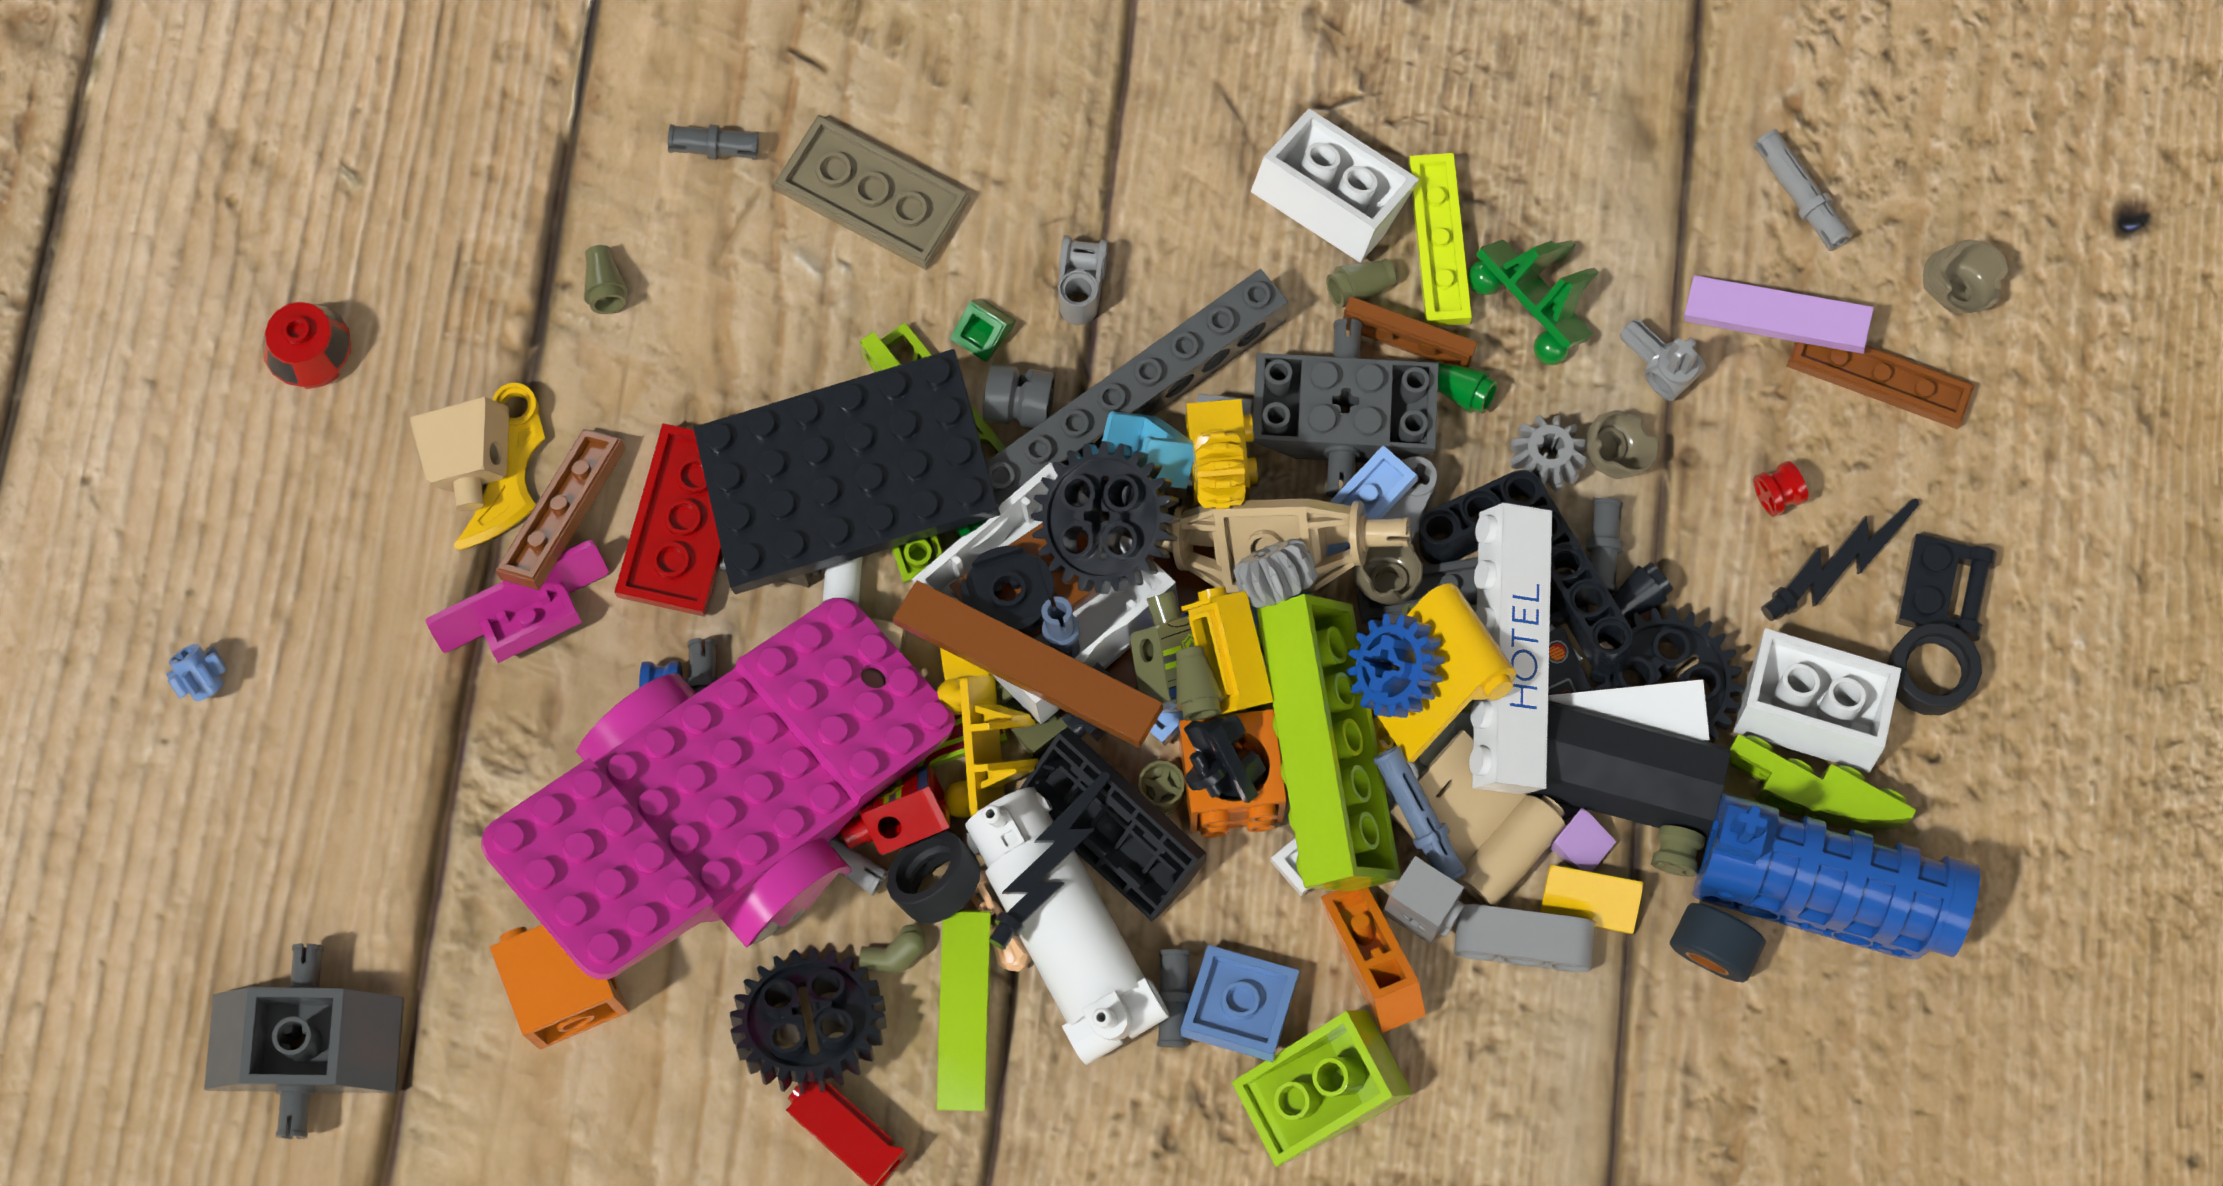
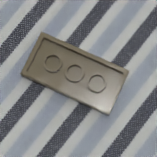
(872, 191)

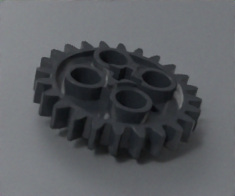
(1144, 517)
(1690, 643)
(762, 1029)

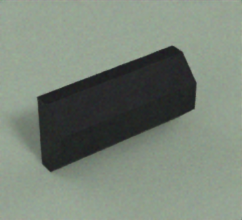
(1632, 770)
(1132, 838)

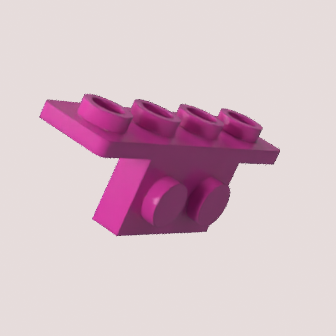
(519, 616)

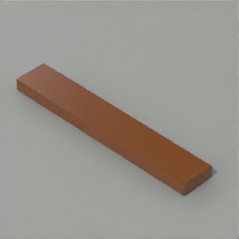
(1028, 664)

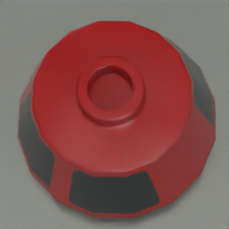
(306, 344)

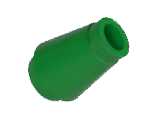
(1466, 386)

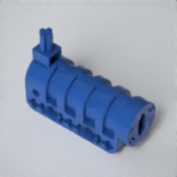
(1835, 882)

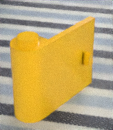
(1471, 669)

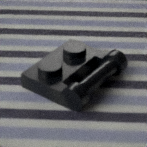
(1931, 580)

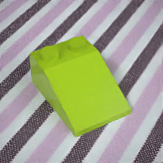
(1322, 1086)

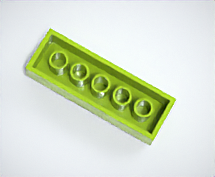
(1326, 746)

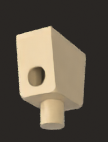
(463, 448)

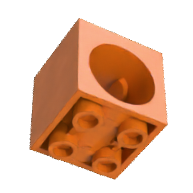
(1214, 815)
(549, 990)

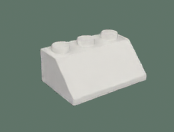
(1333, 184)
(1818, 700)

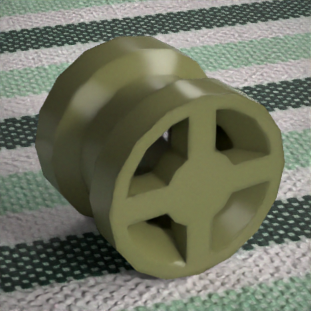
(1678, 850)

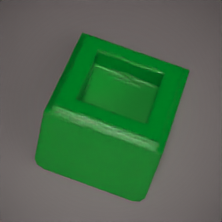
(982, 329)

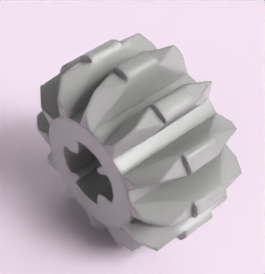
(1555, 438)
(1276, 573)

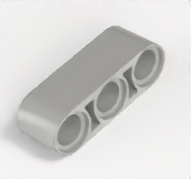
(1525, 938)

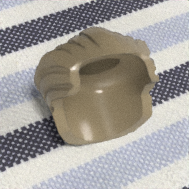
(1965, 276)

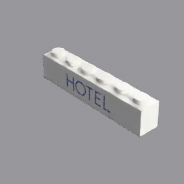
(1515, 609)

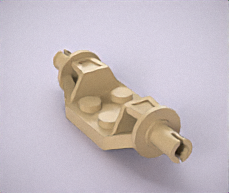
(1265, 522)

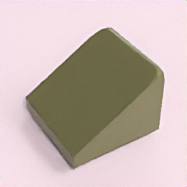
(1039, 737)

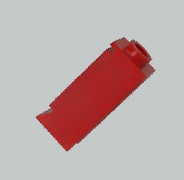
(846, 1133)

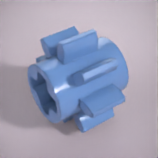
(196, 672)

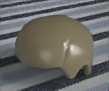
(1621, 445)
(1389, 574)

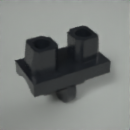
(1216, 761)

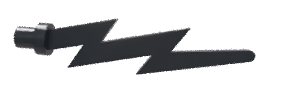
(1822, 578)
(1029, 882)

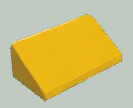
(1594, 896)

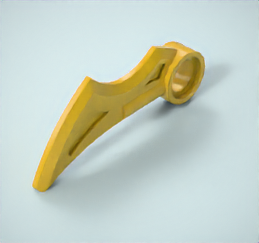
(508, 499)

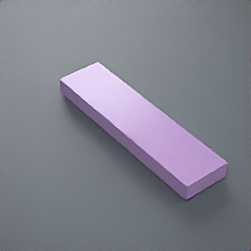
(1778, 314)

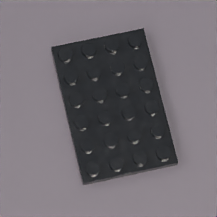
(845, 471)

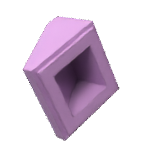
(1583, 842)

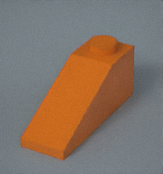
(1375, 958)

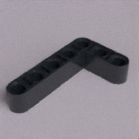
(1565, 590)

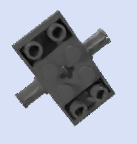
(1302, 397)
(347, 1045)

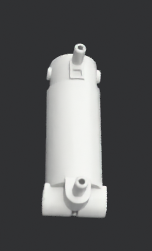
(1070, 934)

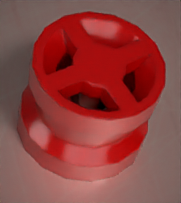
(1780, 488)

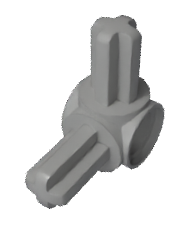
(1669, 365)

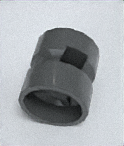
(1018, 395)

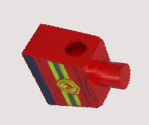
(917, 810)

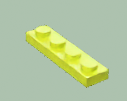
(1440, 240)

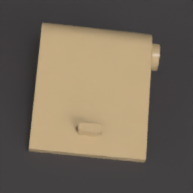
(1490, 830)

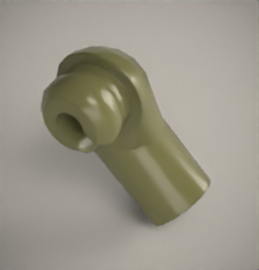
(898, 954)

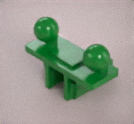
(1551, 307)

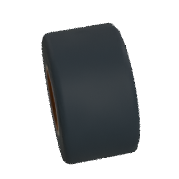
(1718, 942)

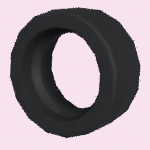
(1955, 642)
(950, 891)

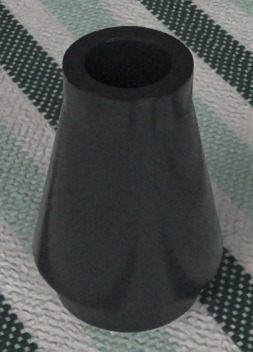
(1642, 591)

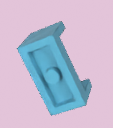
(1155, 438)

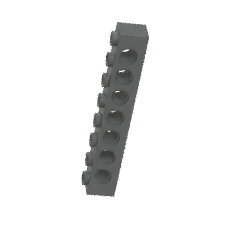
(1147, 380)

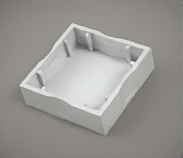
(1103, 621)

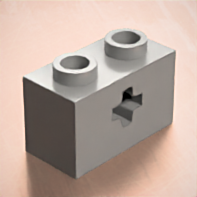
(1425, 901)

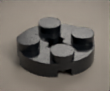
(1022, 571)

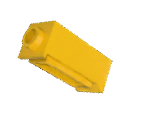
(1230, 642)

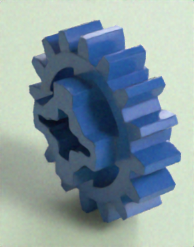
(1406, 645)

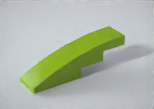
(964, 1011)

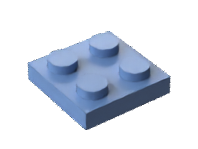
(1240, 1003)

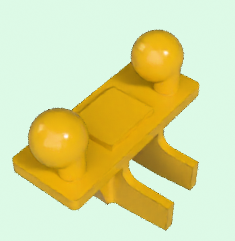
(981, 721)

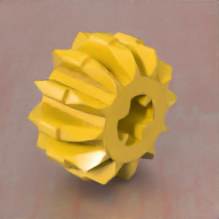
(1219, 469)

